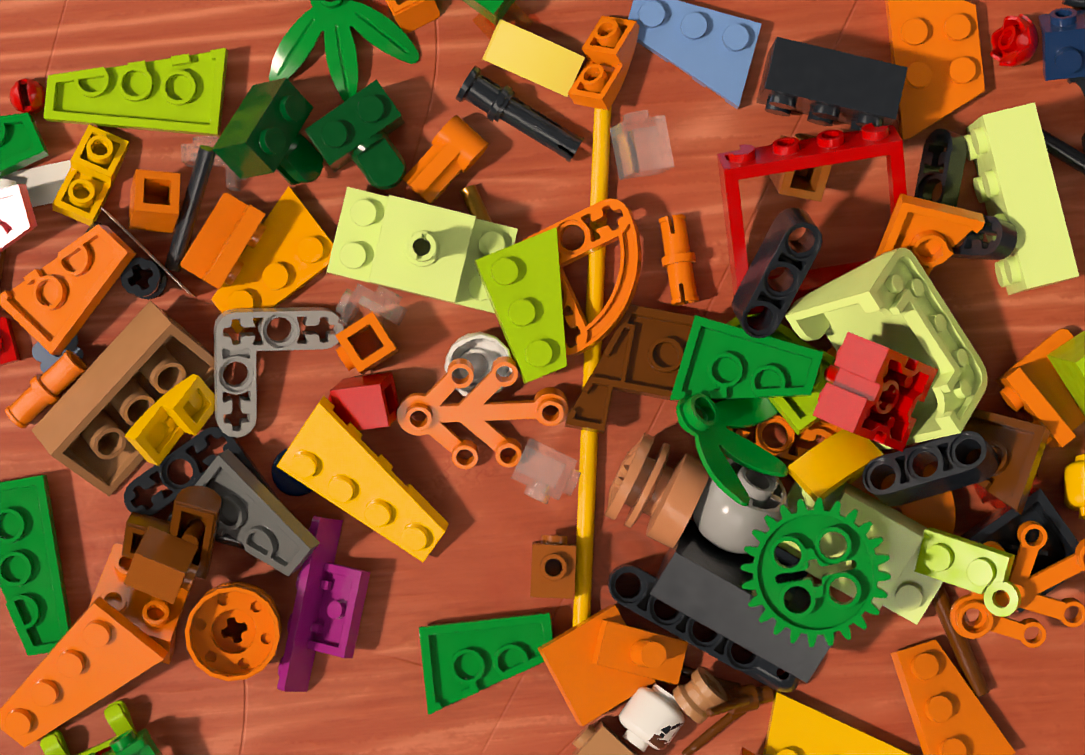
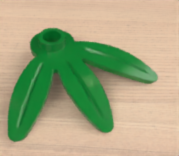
(341, 56)
(710, 426)

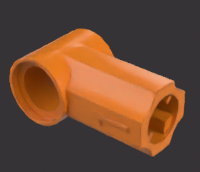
(453, 151)

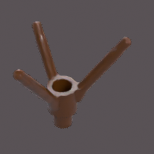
(740, 700)

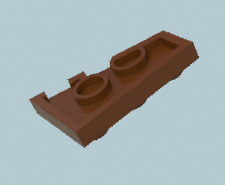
(1019, 453)

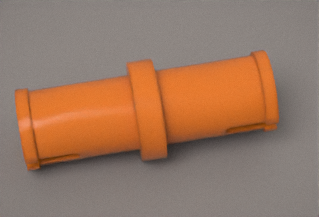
(678, 259)
(45, 389)

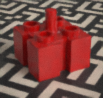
(873, 391)

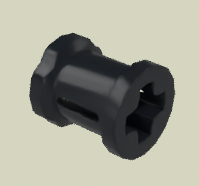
(157, 282)

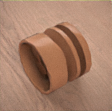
(657, 490)

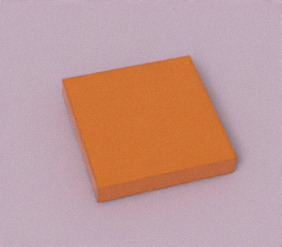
(584, 685)

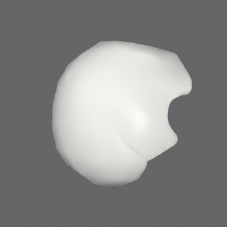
(481, 351)

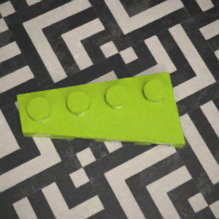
(156, 95)

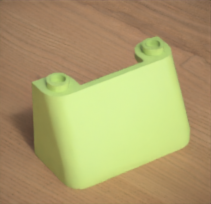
(901, 309)

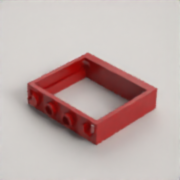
(795, 154)

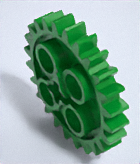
(825, 613)

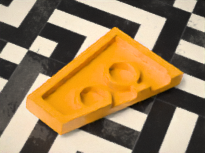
(281, 263)

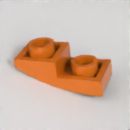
(609, 58)

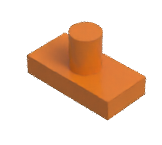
(639, 652)

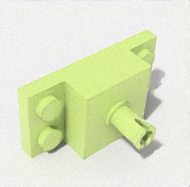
(415, 247)
(907, 590)

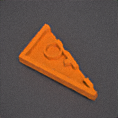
(928, 229)

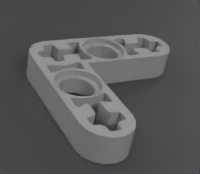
(245, 350)

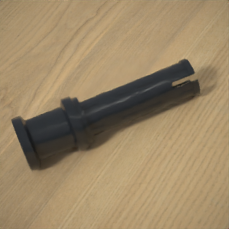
(501, 104)

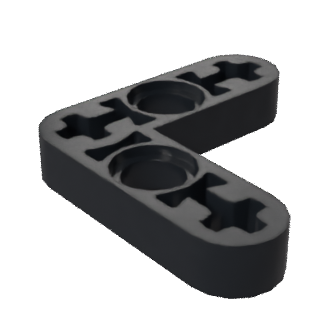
(952, 164)
(200, 443)

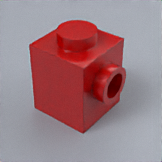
(366, 400)

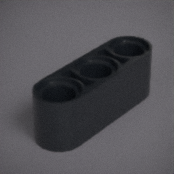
(779, 292)
(949, 476)

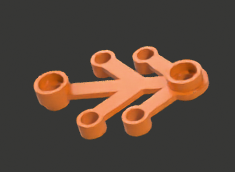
(476, 412)
(1029, 589)

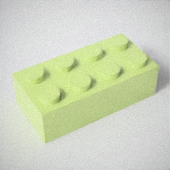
(1021, 189)

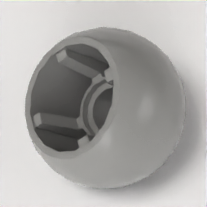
(731, 524)

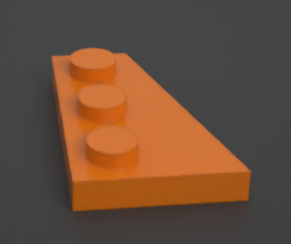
(66, 291)
(944, 706)

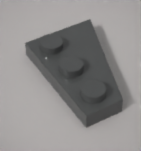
(257, 516)

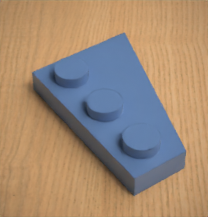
(700, 42)

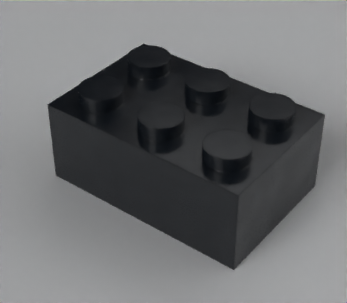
(830, 85)

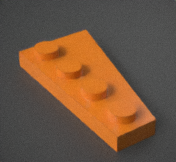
(82, 668)

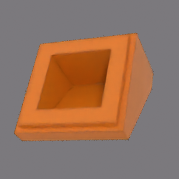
(413, 13)

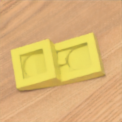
(533, 57)

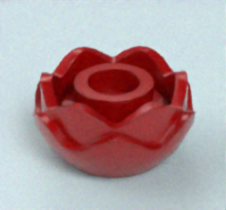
(1014, 41)

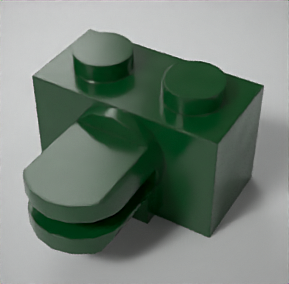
(360, 134)
(267, 135)

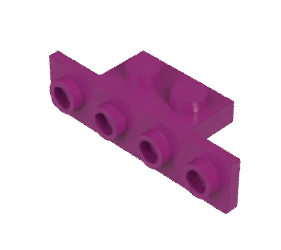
(324, 610)

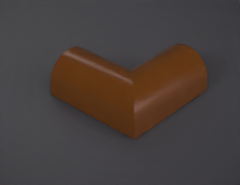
(193, 520)

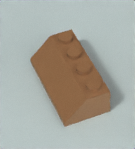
(130, 375)

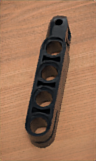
(681, 626)

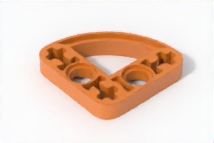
(628, 273)

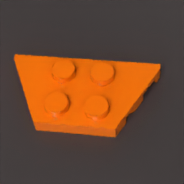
(942, 57)

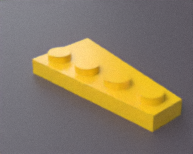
(350, 475)
(806, 731)

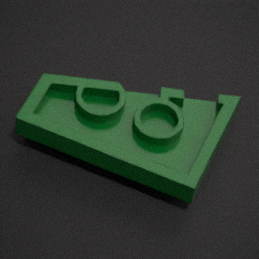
(733, 365)
(478, 653)

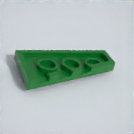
(32, 564)

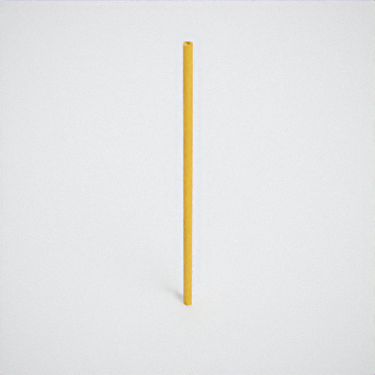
(589, 439)

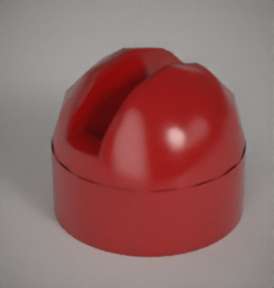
(36, 96)

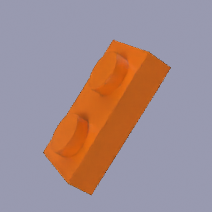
(222, 240)

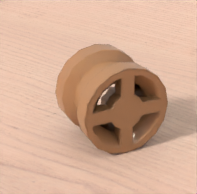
(699, 694)

